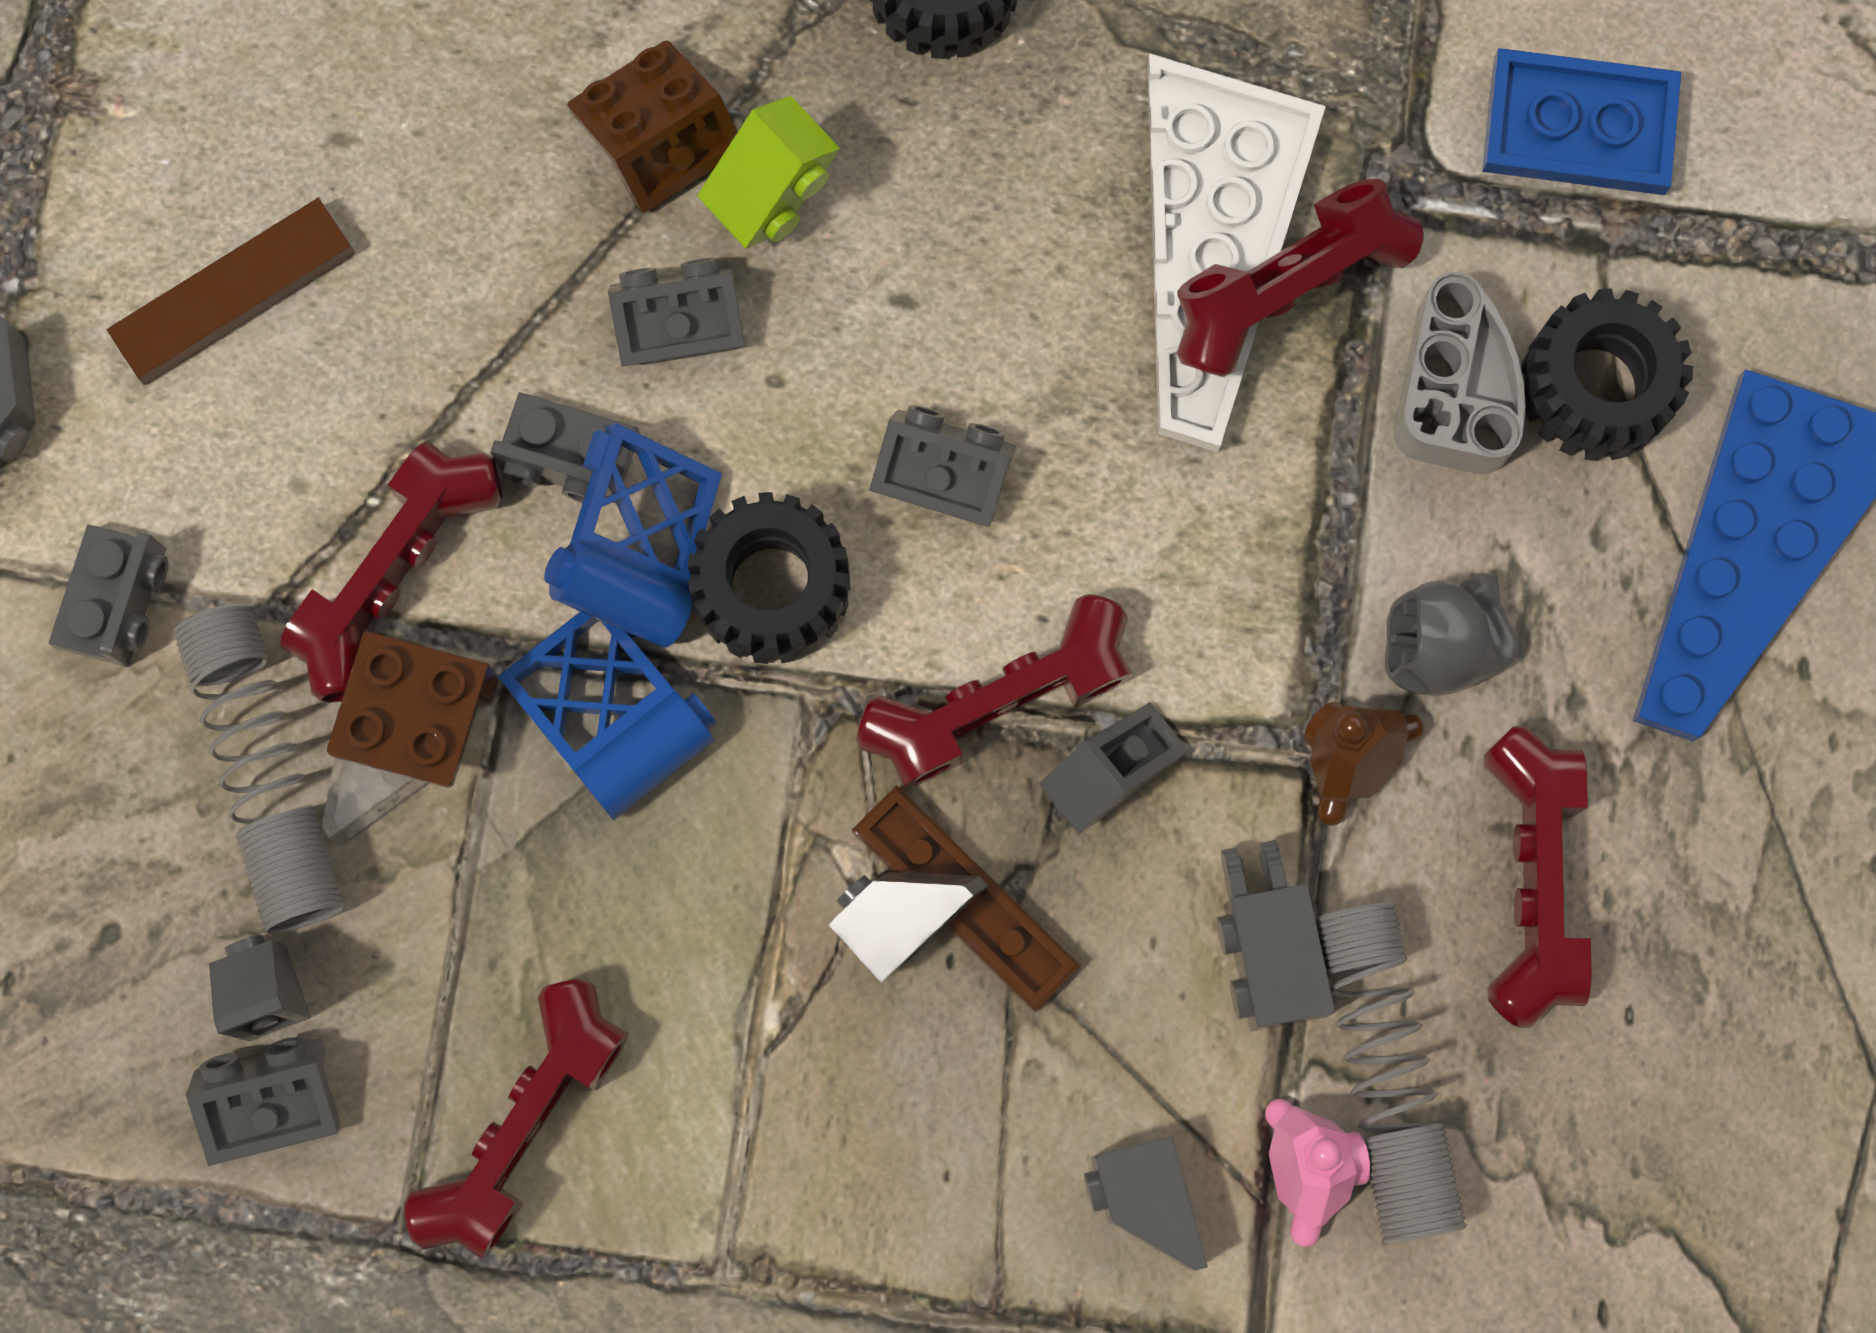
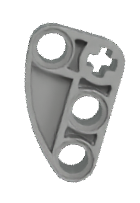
(1480, 393)

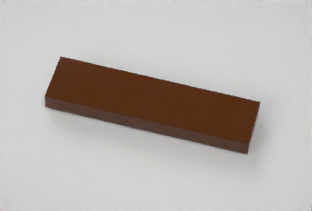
(230, 291)
(992, 923)

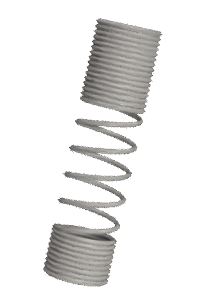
(283, 850)
(1411, 1165)

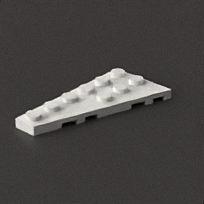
(1221, 194)

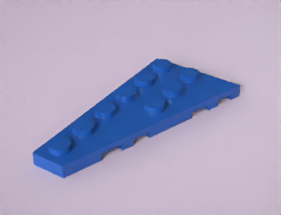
(1772, 514)

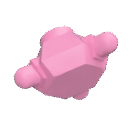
(1313, 1167)

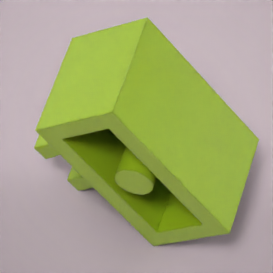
(769, 172)

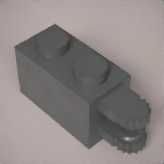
(1273, 946)

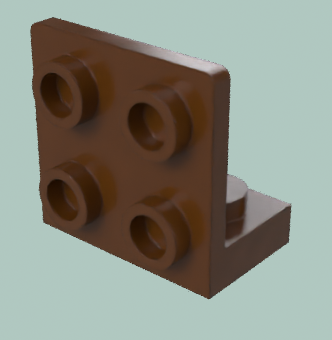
(656, 123)
(409, 709)

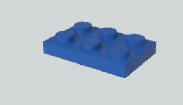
(1582, 121)

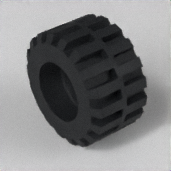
(943, 23)
(1637, 339)
(757, 528)

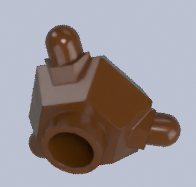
(1356, 752)

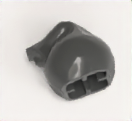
(1448, 636)

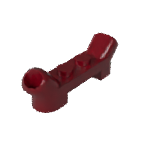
(1228, 301)
(431, 489)
(925, 742)
(1551, 966)
(477, 1208)

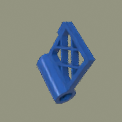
(613, 580)
(637, 748)

